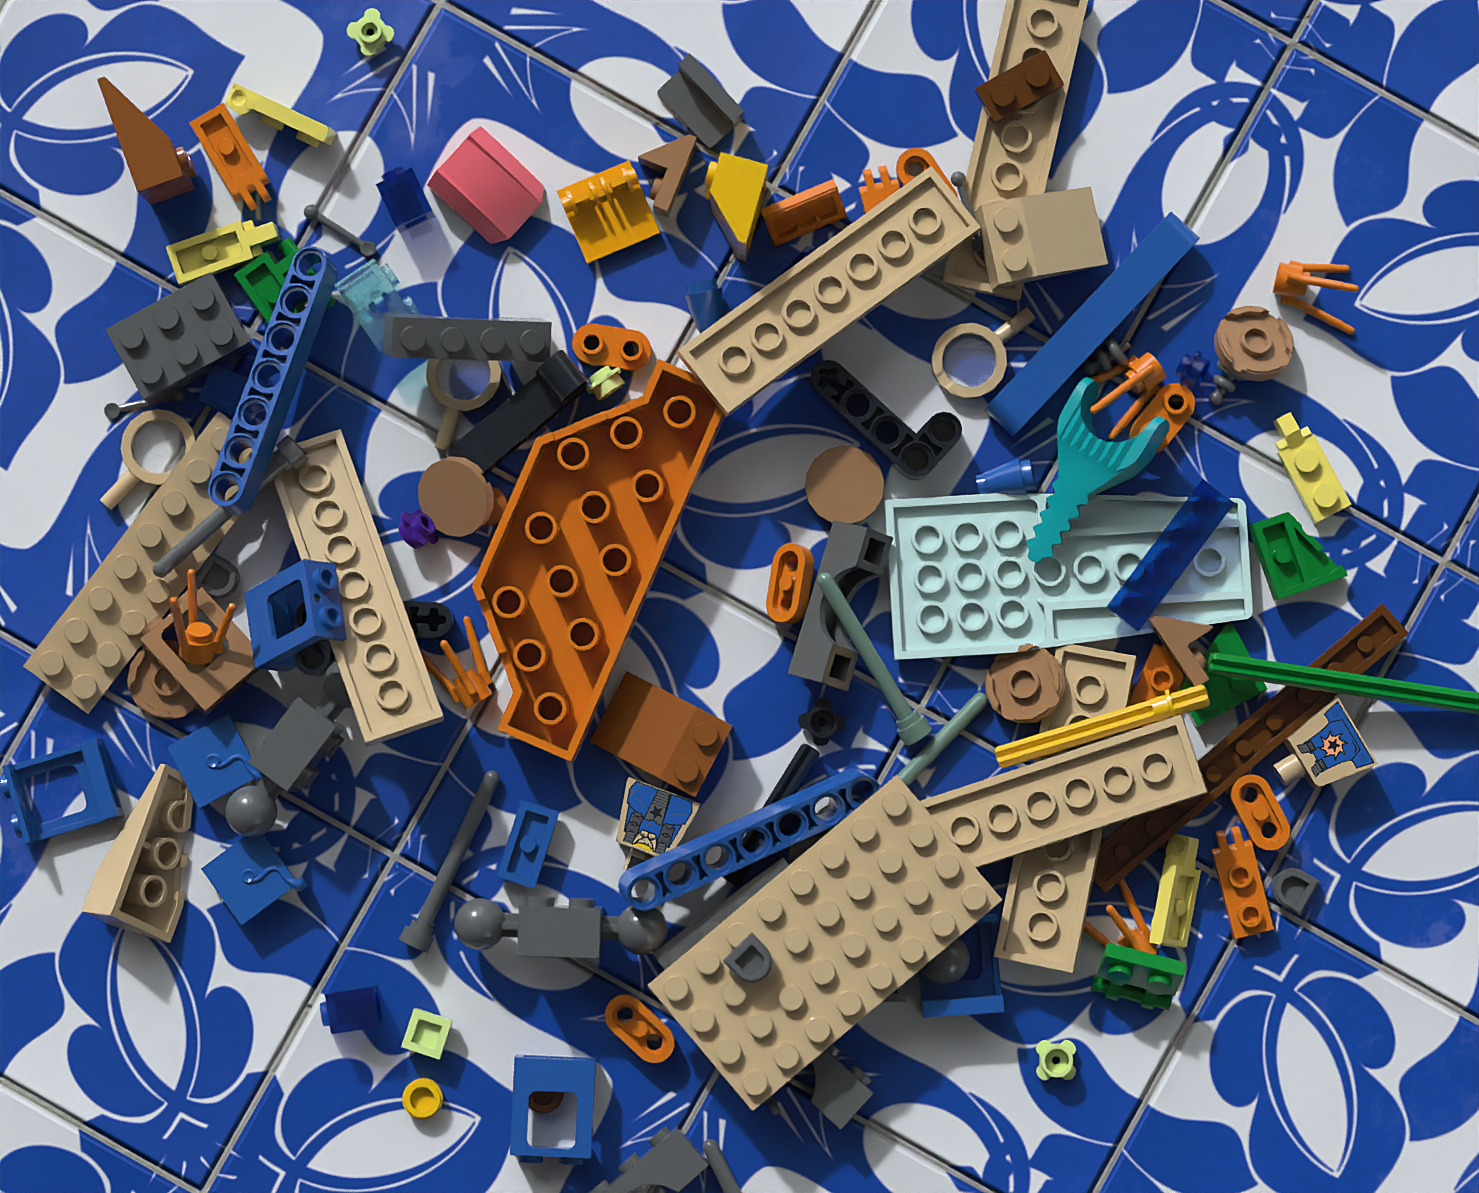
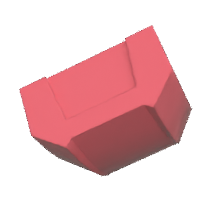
(487, 187)

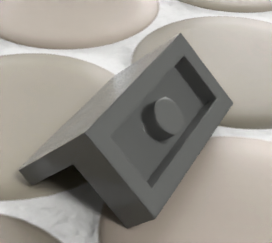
(701, 102)

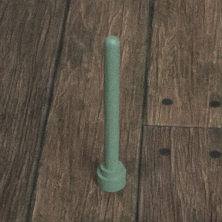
(911, 724)
(943, 738)

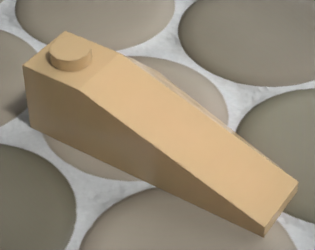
(143, 869)

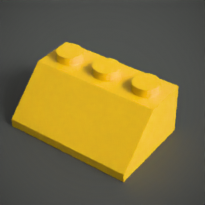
(736, 196)

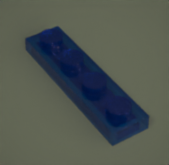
(1169, 555)

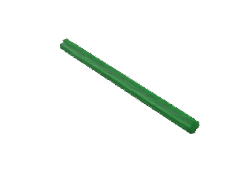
(1343, 683)

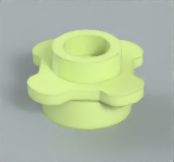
(381, 35)
(605, 382)
(1065, 1066)

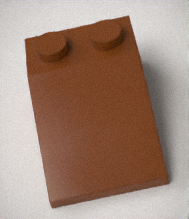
(154, 161)
(661, 733)

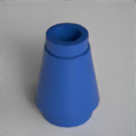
(704, 303)
(1010, 478)

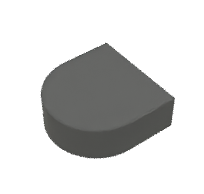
(218, 577)
(1293, 889)
(750, 960)

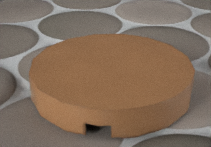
(1253, 343)
(844, 485)
(456, 496)
(1025, 684)
(156, 689)

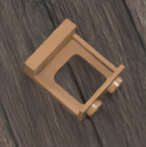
(219, 678)

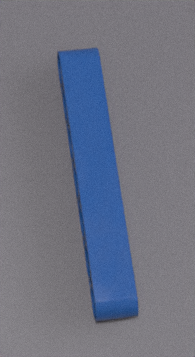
(1092, 324)
(277, 399)
(730, 838)

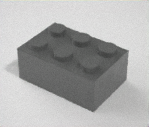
(180, 338)

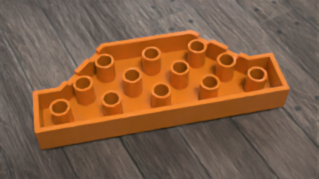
(585, 550)

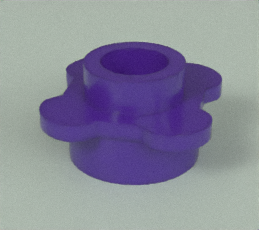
(417, 529)

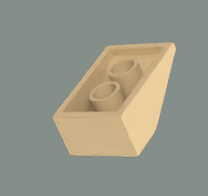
(1040, 236)

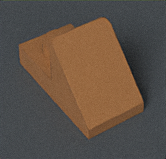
(673, 161)
(1175, 637)

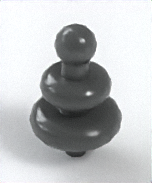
(1105, 358)
(1224, 383)

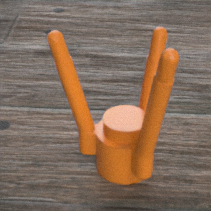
(1294, 279)
(1141, 375)
(198, 641)
(469, 686)
(1130, 937)

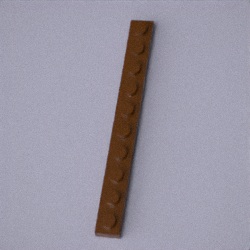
(1247, 746)

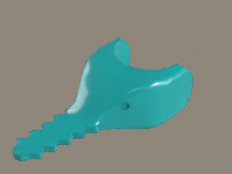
(1088, 466)

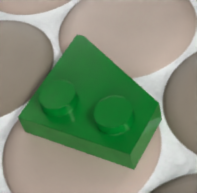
(1291, 557)

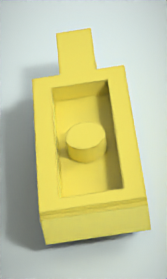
(276, 115)
(220, 249)
(1309, 470)
(1176, 893)

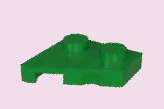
(1222, 690)

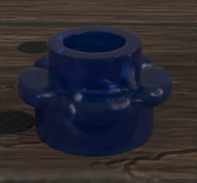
(1192, 370)

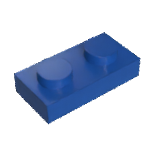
(528, 844)

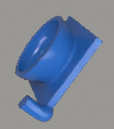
(214, 761)
(250, 877)

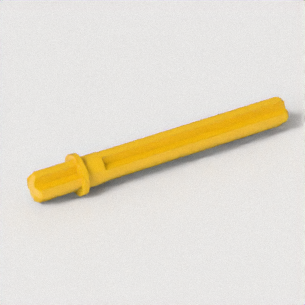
(1102, 726)

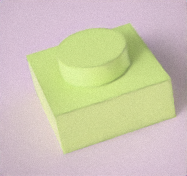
(427, 1033)

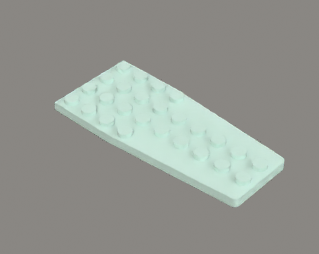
(971, 590)

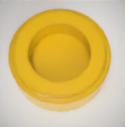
(422, 1098)

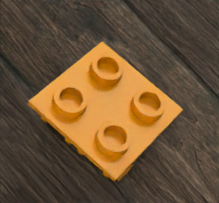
(608, 211)

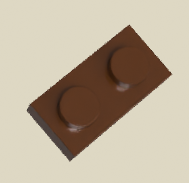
(1019, 87)

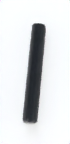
(787, 785)

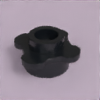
(833, 722)

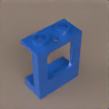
(269, 617)
(96, 781)
(972, 995)
(554, 1075)

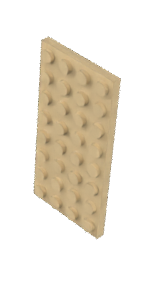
(841, 938)

